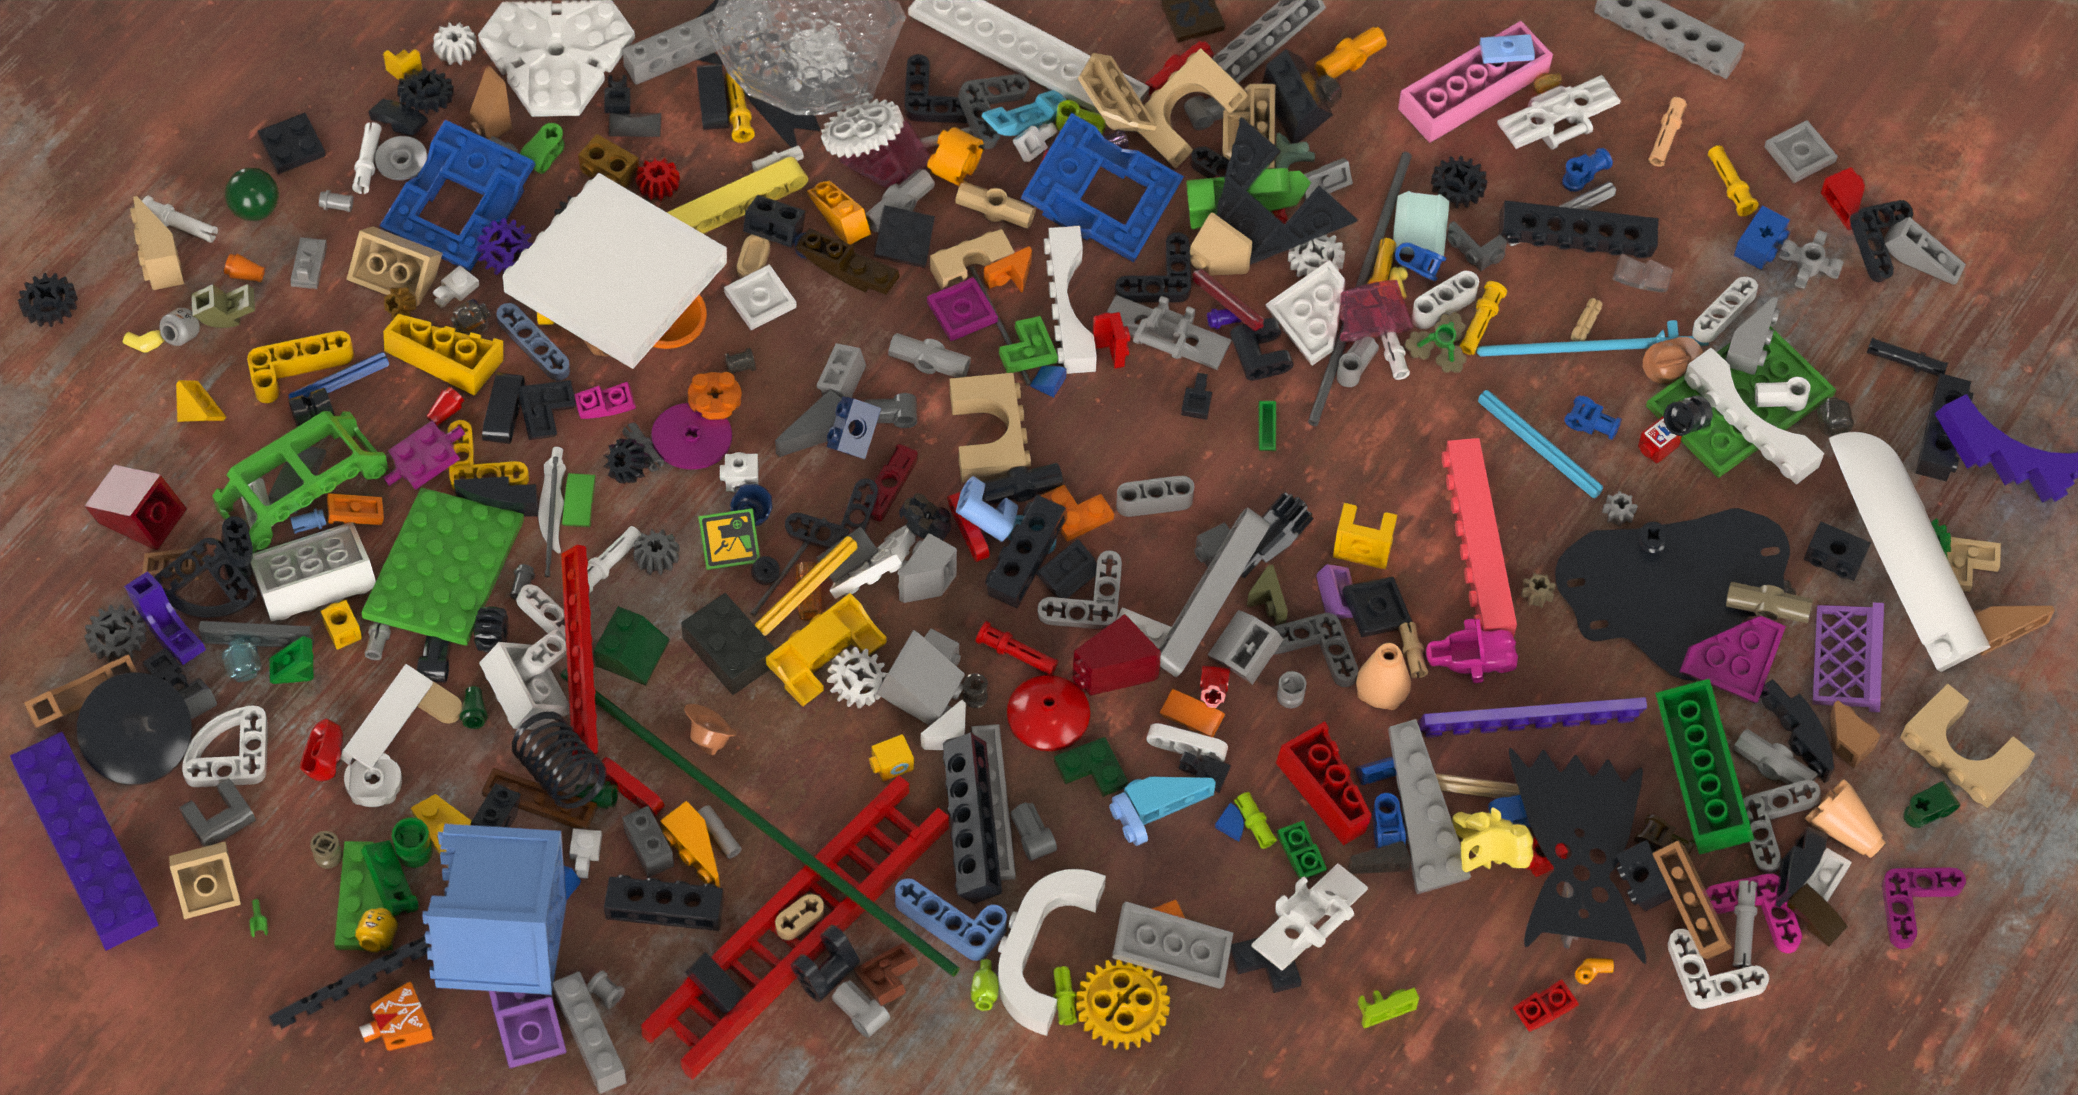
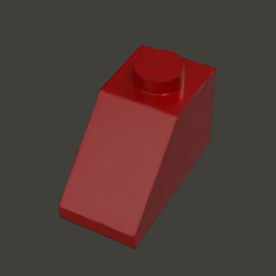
(1844, 194)

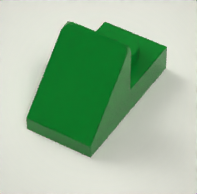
(293, 663)

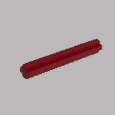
(1228, 299)

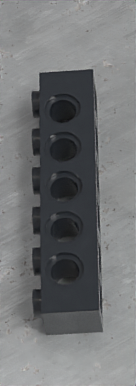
(1591, 223)
(972, 818)

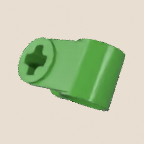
(545, 147)

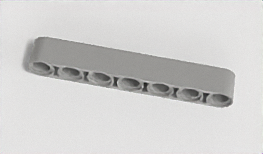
(1212, 591)

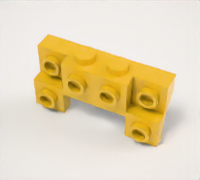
(820, 642)

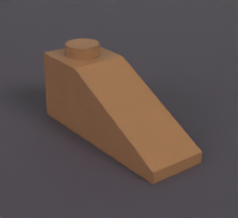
(490, 107)
(2008, 623)

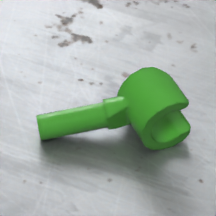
(258, 921)

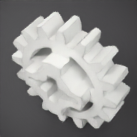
(1316, 254)
(853, 678)

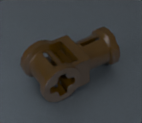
(1662, 834)

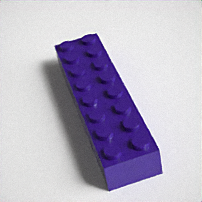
(84, 841)

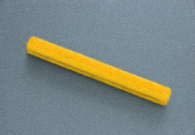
(806, 585)

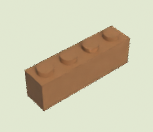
(1692, 900)

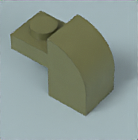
(221, 308)

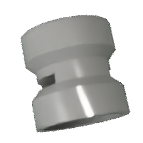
(1294, 684)

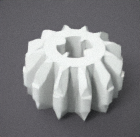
(455, 43)

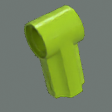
(1067, 107)

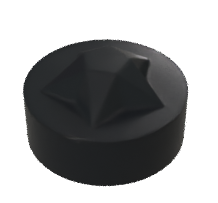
(765, 570)

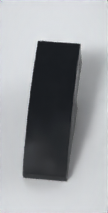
(499, 494)
(1800, 863)

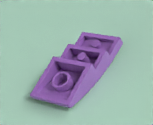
(527, 1026)

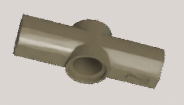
(1769, 602)

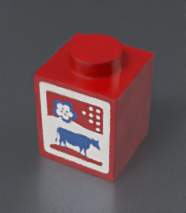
(1658, 441)

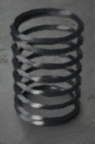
(567, 731)

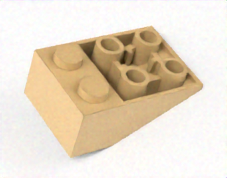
(156, 248)

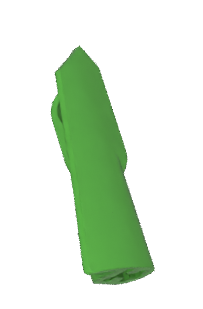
(1274, 189)

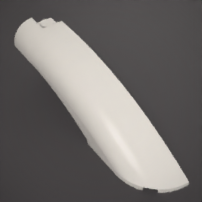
(1909, 548)

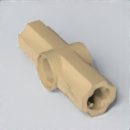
(995, 204)

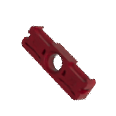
(899, 469)

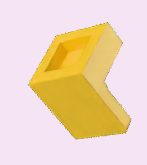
(402, 63)

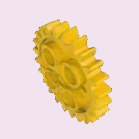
(1143, 1017)

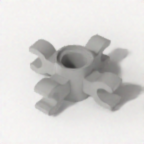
(1806, 266)

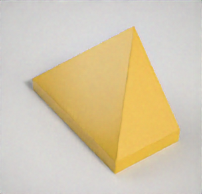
(195, 403)

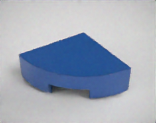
(1231, 822)

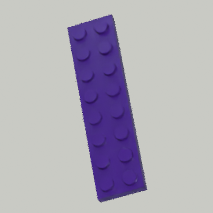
(1541, 715)

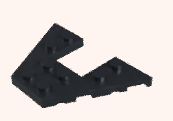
(1269, 235)

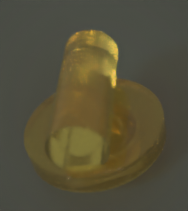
(1547, 82)

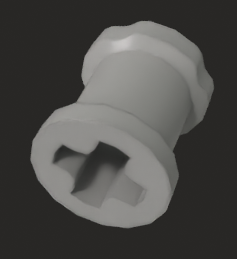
(605, 989)

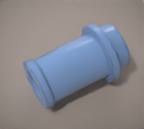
(308, 521)

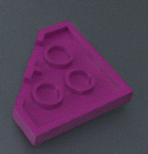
(1736, 658)

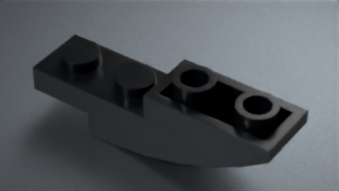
(1808, 735)

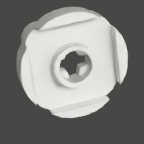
(373, 794)

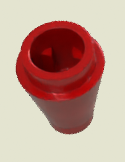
(445, 406)

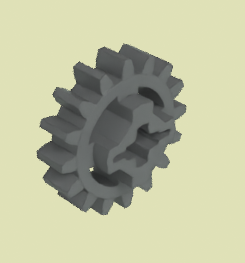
(114, 631)

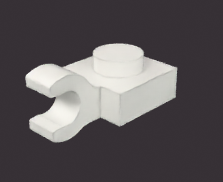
(1032, 140)
(456, 284)
(585, 848)

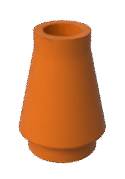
(242, 268)

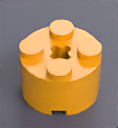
(956, 155)

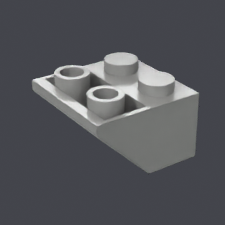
(928, 570)
(1246, 646)

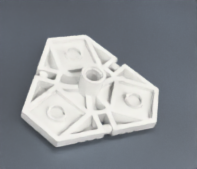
(553, 54)

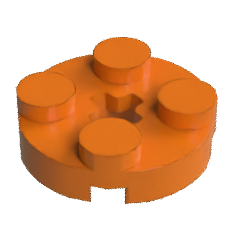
(714, 382)

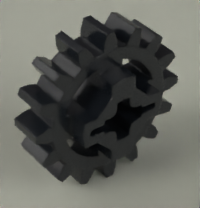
(425, 90)
(1459, 181)
(48, 300)

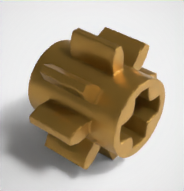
(400, 302)

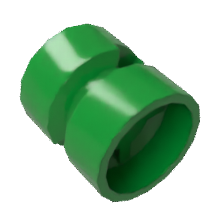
(412, 842)

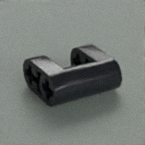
(1253, 362)
(237, 546)
(823, 979)

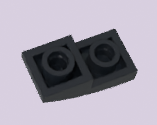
(401, 118)

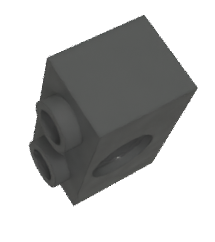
(648, 841)

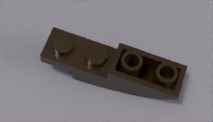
(846, 265)

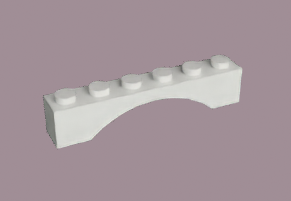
(1076, 342)
(1790, 452)

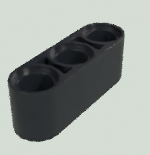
(712, 97)
(502, 408)

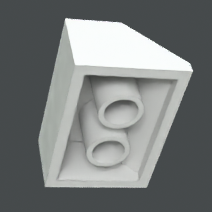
(519, 691)

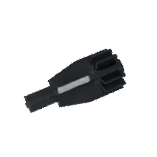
(1287, 521)

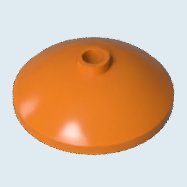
(686, 327)

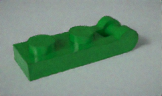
(389, 878)

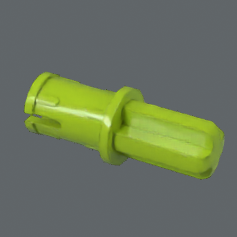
(1064, 996)

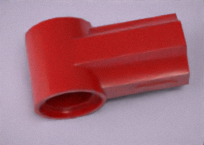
(1214, 685)

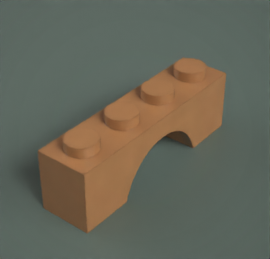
(72, 695)

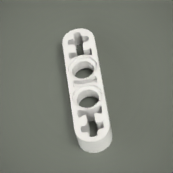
(1721, 307)

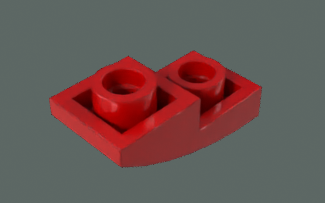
(1545, 1007)

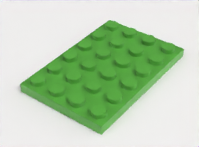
(1722, 444)
(443, 566)

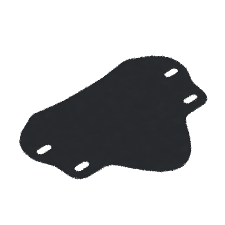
(1675, 595)

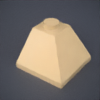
(1220, 248)

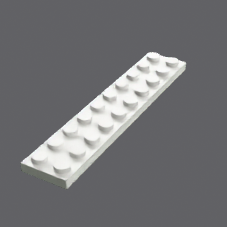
(1013, 45)

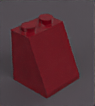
(136, 505)
(1116, 659)

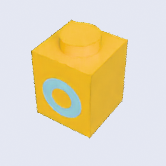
(892, 758)

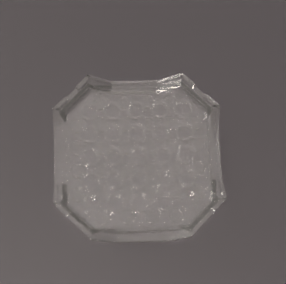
(806, 52)

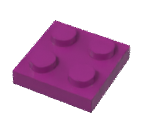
(962, 309)

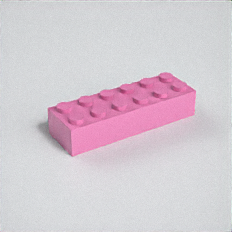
(1469, 87)

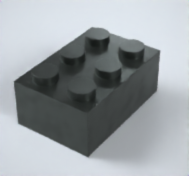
(727, 643)

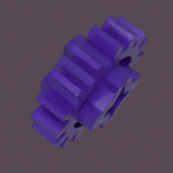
(504, 236)

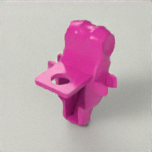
(1474, 651)

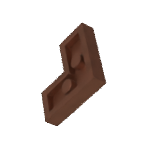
(881, 973)

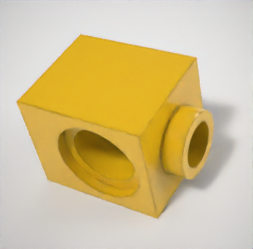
(344, 633)

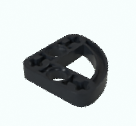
(213, 564)

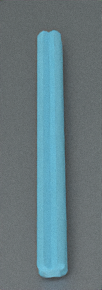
(1540, 444)

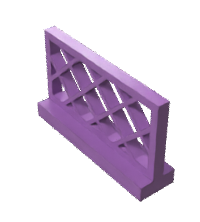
(1872, 653)

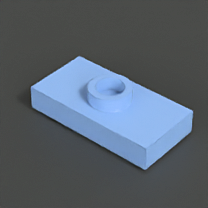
(1507, 48)

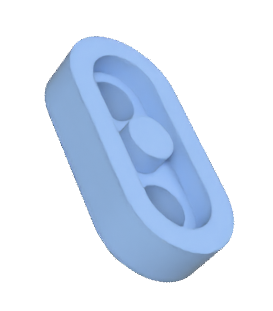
(1133, 827)

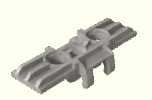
(1172, 328)

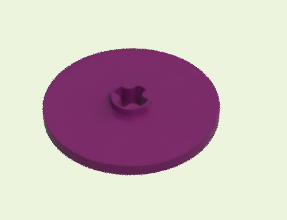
(685, 452)

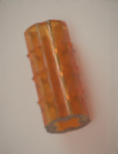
(812, 603)

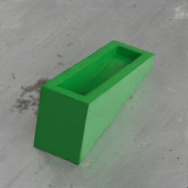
(1267, 425)

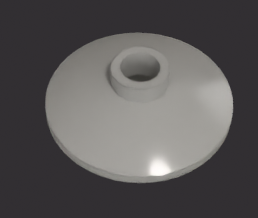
(399, 150)

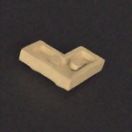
(1971, 555)

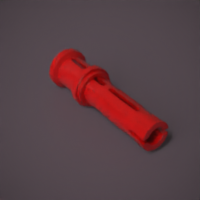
(1005, 643)

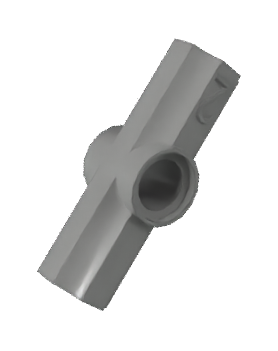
(901, 196)
(929, 356)
(1772, 760)

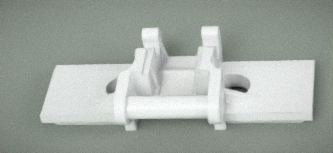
(1555, 106)
(1304, 909)

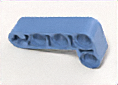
(948, 915)

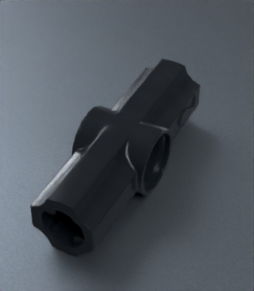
(1022, 483)

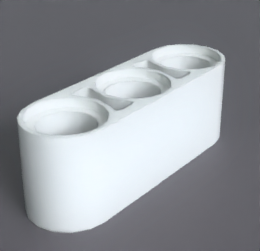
(1451, 290)

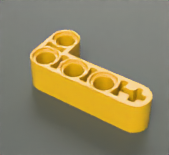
(331, 351)

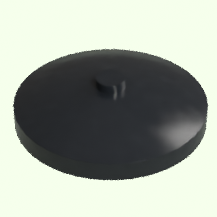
(134, 728)

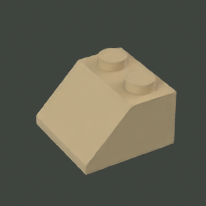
(204, 880)

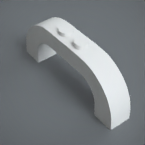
(1058, 889)

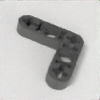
(984, 98)
(1320, 635)

